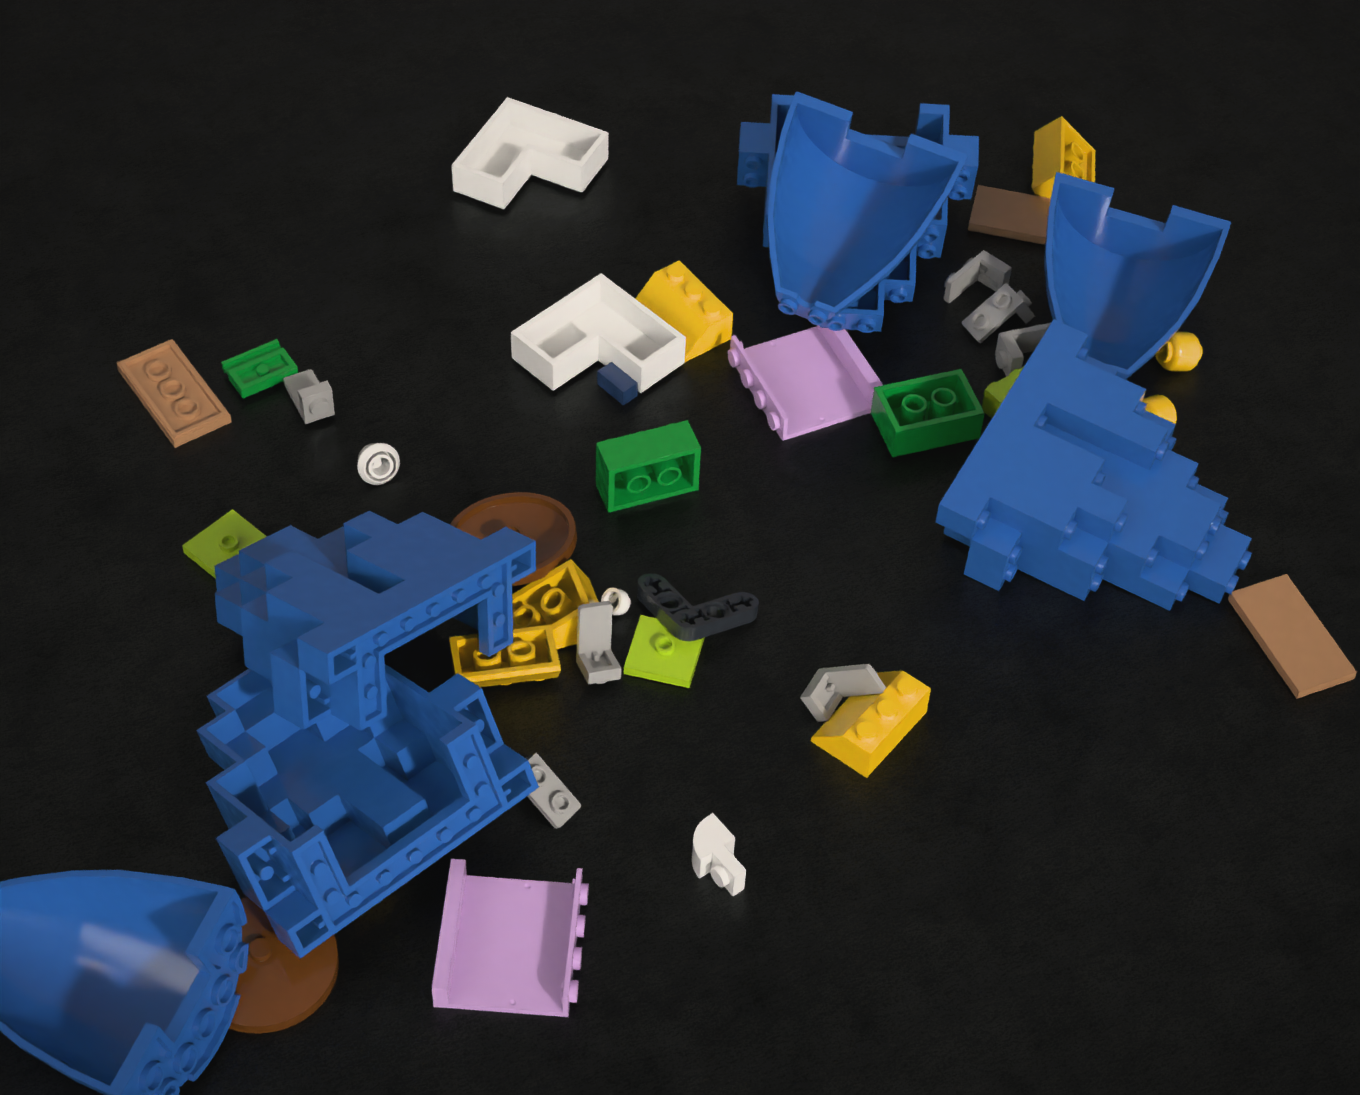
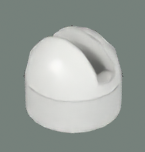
(618, 599)

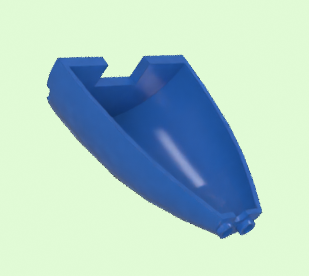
(846, 207)
(1123, 273)
(120, 975)

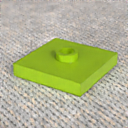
(221, 541)
(660, 655)

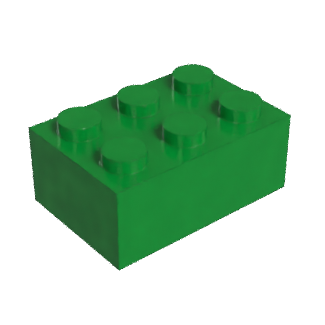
(927, 412)
(647, 466)

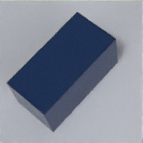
(617, 383)

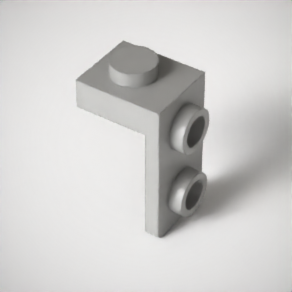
(983, 268)
(996, 311)
(1014, 343)
(310, 397)
(594, 643)
(834, 683)
(552, 796)

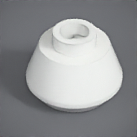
(378, 463)

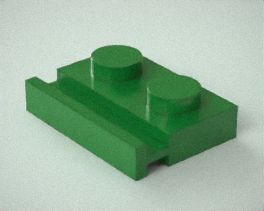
(259, 368)

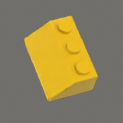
(1060, 150)
(688, 307)
(528, 658)
(873, 724)

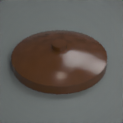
(530, 515)
(279, 985)

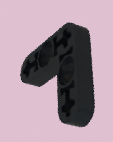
(690, 621)

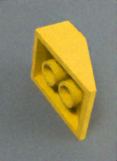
(554, 602)

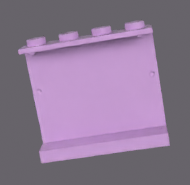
(806, 379)
(509, 944)

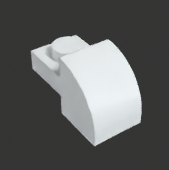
(715, 854)

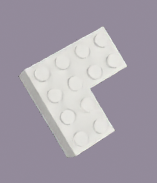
(524, 143)
(594, 326)

